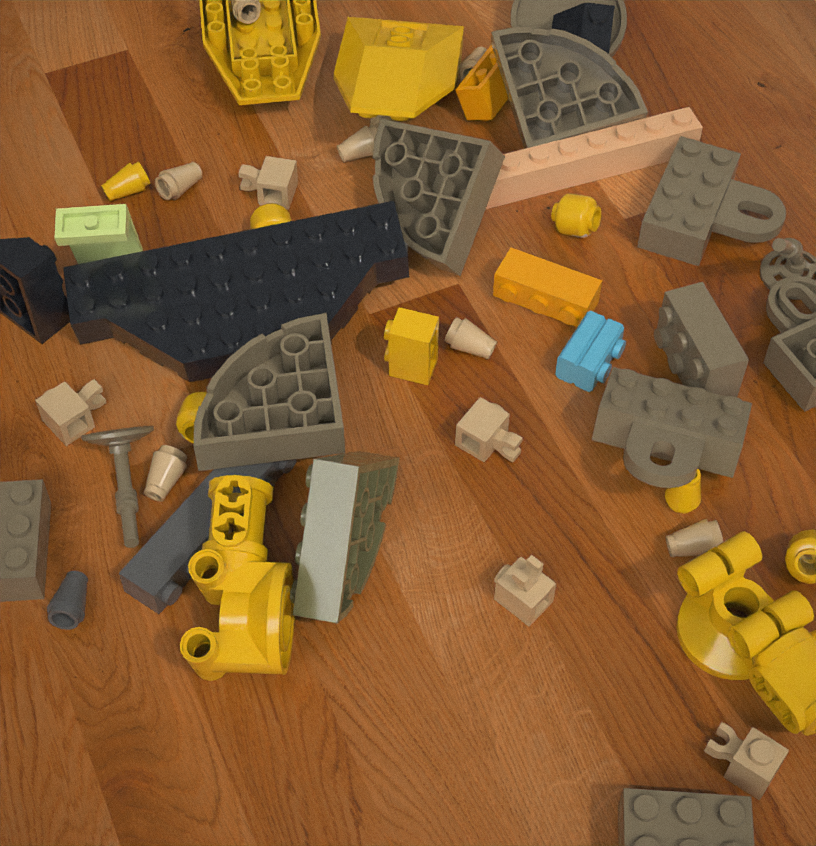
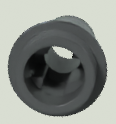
(69, 601)

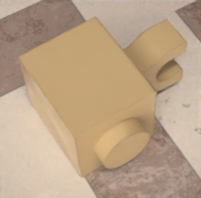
(274, 182)
(69, 412)
(485, 430)
(524, 589)
(752, 760)

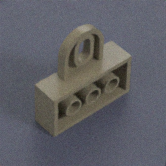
(703, 198)
(793, 351)
(673, 424)

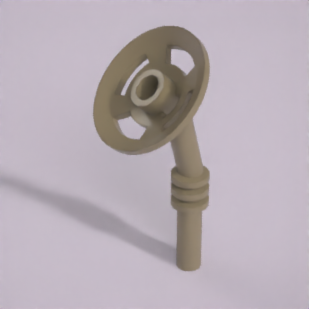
(795, 264)
(125, 496)

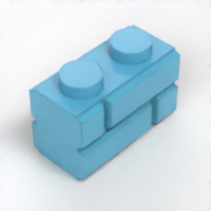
(590, 351)

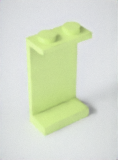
(96, 232)

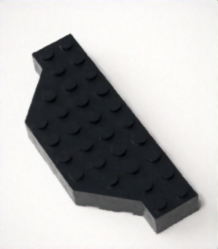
(214, 294)

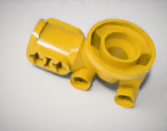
(251, 592)
(765, 646)

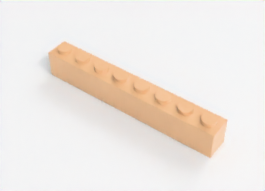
(592, 156)

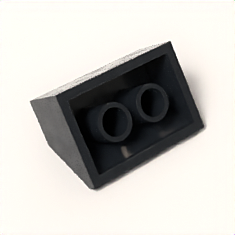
(588, 22)
(32, 288)

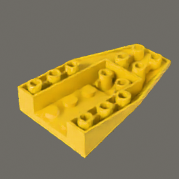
(262, 58)
(396, 66)

